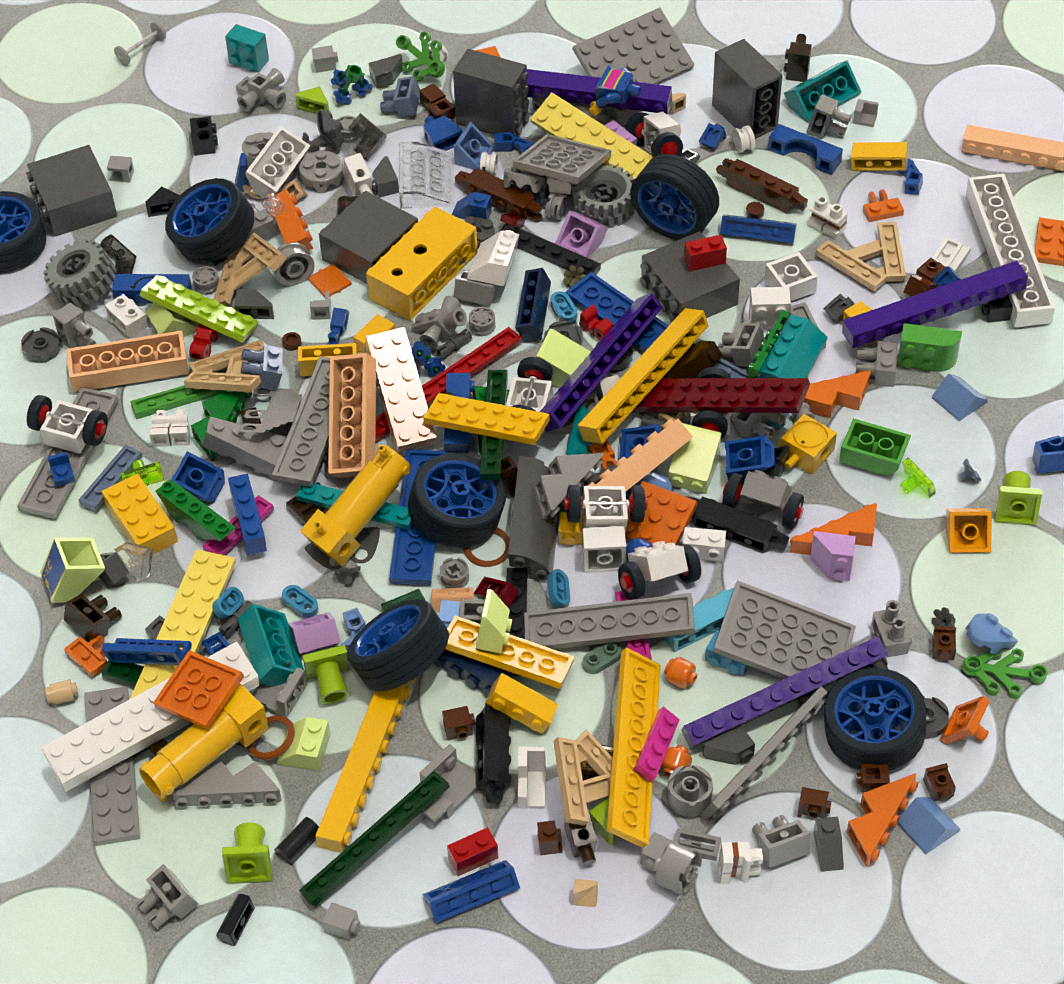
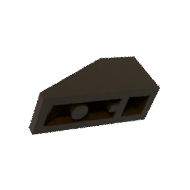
(700, 356)

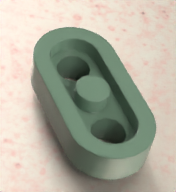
(602, 656)

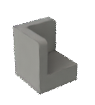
(865, 113)
(122, 165)
(321, 308)
(439, 807)

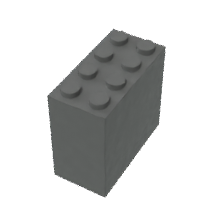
(746, 88)
(491, 93)
(71, 190)
(363, 234)
(677, 288)

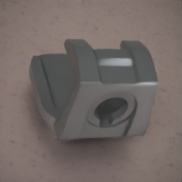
(329, 133)

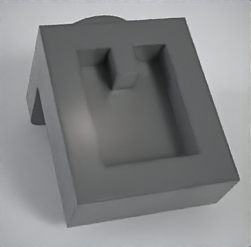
(837, 306)

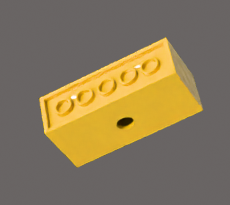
(422, 263)

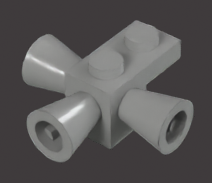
(260, 90)
(440, 322)

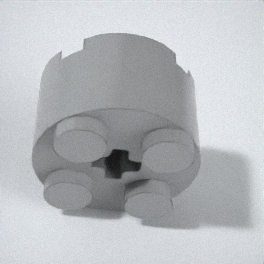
(689, 790)
(677, 868)

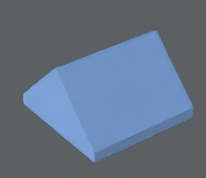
(470, 147)
(958, 397)
(927, 824)

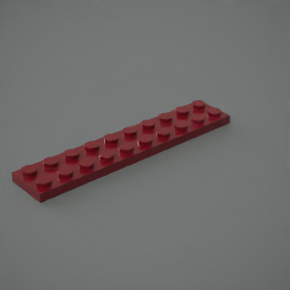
(726, 395)

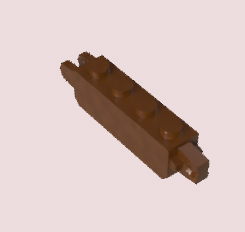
(762, 185)
(509, 200)

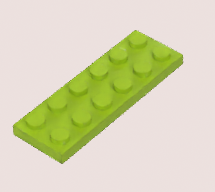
(199, 308)

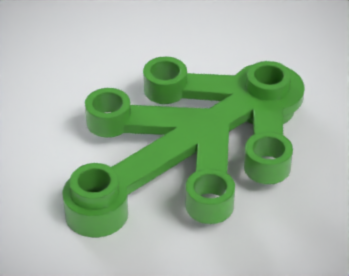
(404, 43)
(1002, 672)

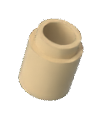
(61, 692)

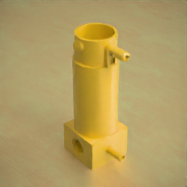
(337, 528)
(240, 721)

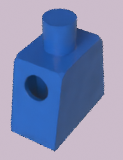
(441, 132)

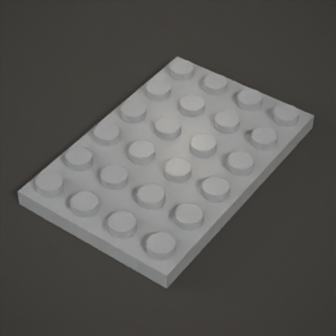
(642, 46)
(778, 633)

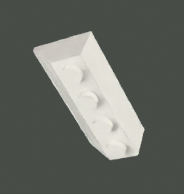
(276, 162)
(495, 258)

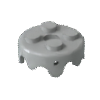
(321, 177)
(521, 178)

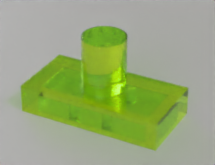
(149, 473)
(916, 478)

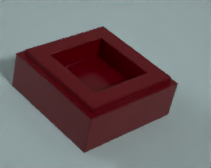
(512, 219)

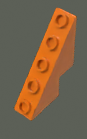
(843, 391)
(857, 523)
(881, 814)

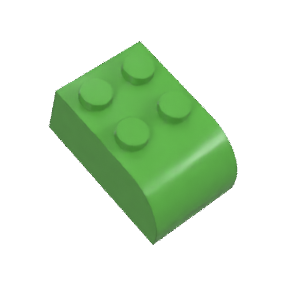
(928, 348)
(873, 447)

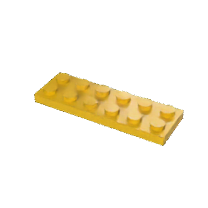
(486, 418)
(517, 657)

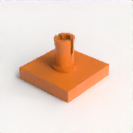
(966, 720)

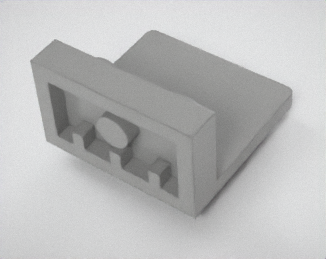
(284, 696)
(460, 778)

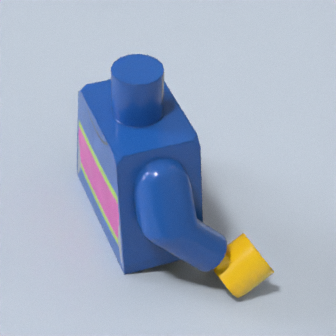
(614, 87)

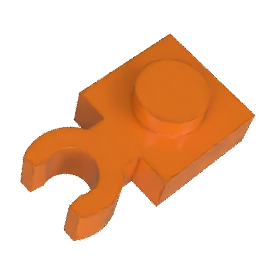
(609, 455)

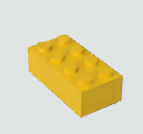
(139, 514)

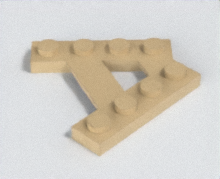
(852, 260)
(236, 275)
(233, 380)
(573, 789)

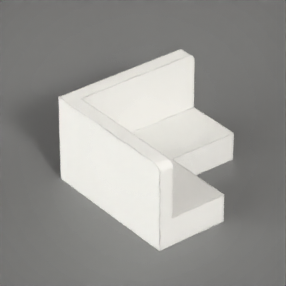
(531, 777)

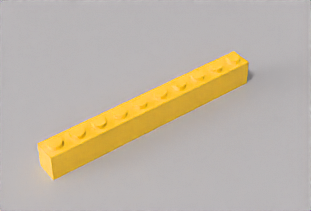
(643, 376)
(360, 768)

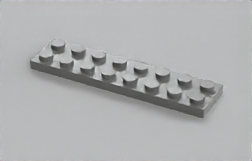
(309, 431)
(41, 494)
(611, 622)
(764, 755)
(114, 789)

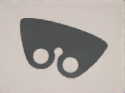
(368, 540)

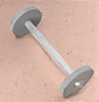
(157, 31)

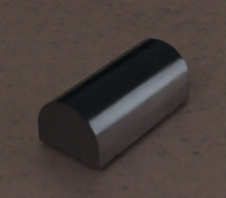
(297, 841)
(236, 920)

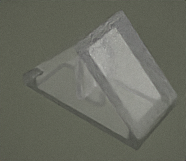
(136, 559)

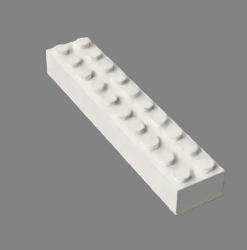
(1008, 242)
(127, 729)

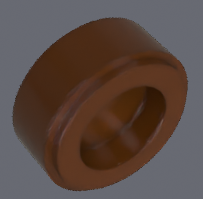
(755, 210)
(291, 341)

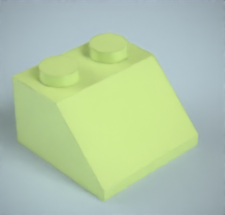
(170, 321)
(494, 624)
(308, 744)

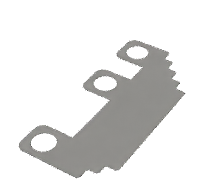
(280, 410)

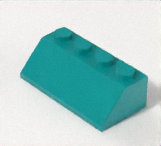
(835, 82)
(794, 350)
(269, 644)

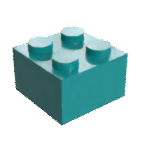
(247, 48)

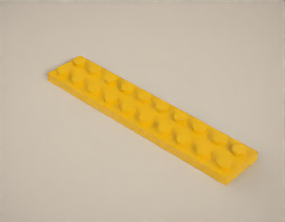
(636, 709)

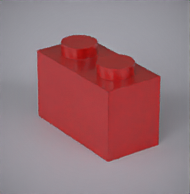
(705, 253)
(472, 851)

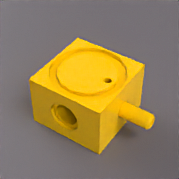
(808, 444)

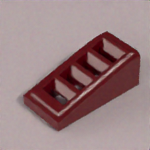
(502, 589)

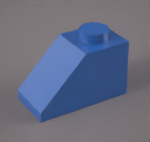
(473, 205)

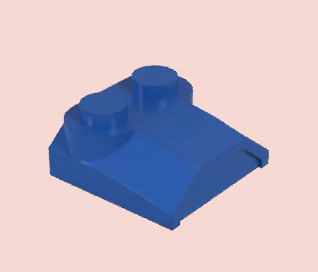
(633, 436)

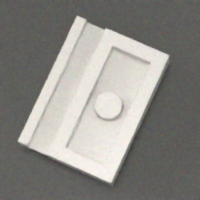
(951, 253)

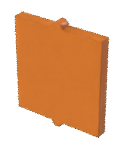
(330, 279)

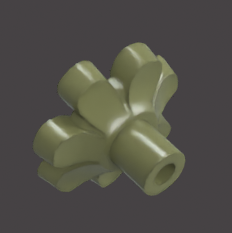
(573, 276)

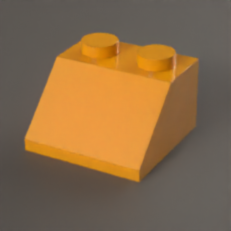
(969, 529)

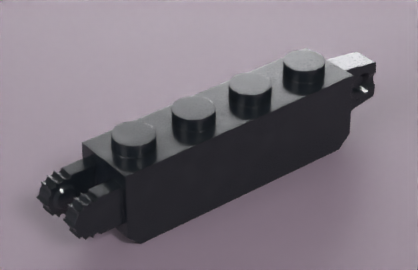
(739, 526)
(492, 753)

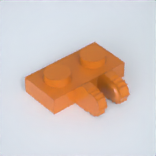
(883, 209)
(87, 654)

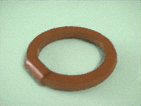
(482, 563)
(279, 751)

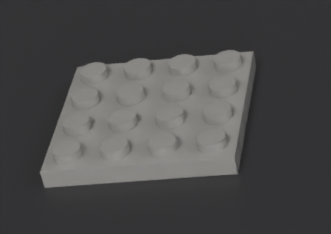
(561, 159)

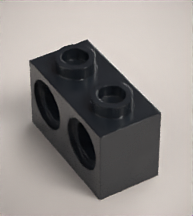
(203, 135)
(997, 310)

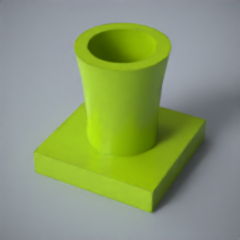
(1018, 501)
(327, 667)
(249, 859)

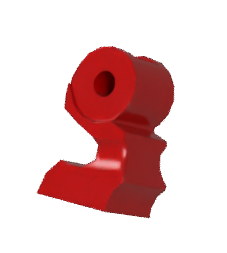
(590, 323)
(201, 346)

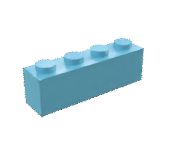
(707, 619)

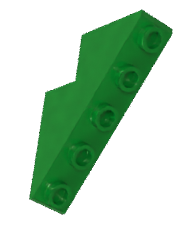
(222, 406)
(188, 509)

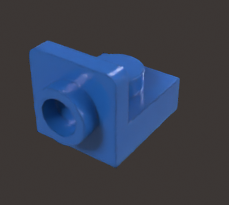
(712, 136)
(947, 276)
(61, 469)

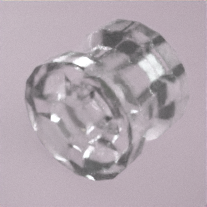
(272, 204)

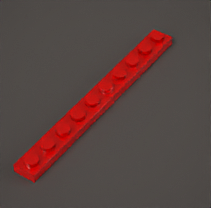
(470, 364)

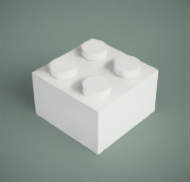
(792, 273)
(767, 305)
(603, 548)

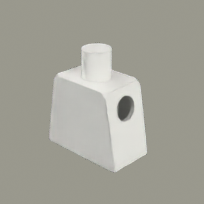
(359, 181)

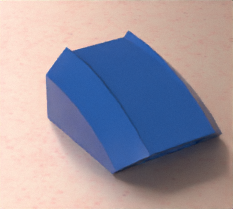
(749, 455)
(199, 477)

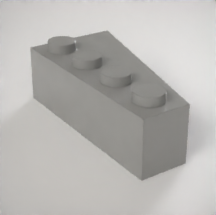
(248, 448)

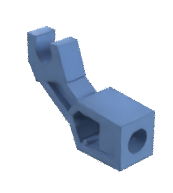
(351, 619)

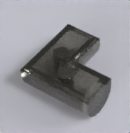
(371, 136)
(120, 254)

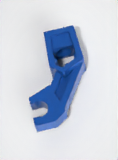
(508, 142)
(914, 178)
(338, 325)

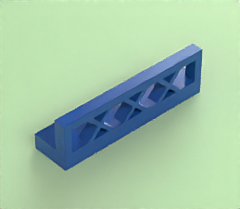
(758, 228)
(146, 651)
(471, 890)

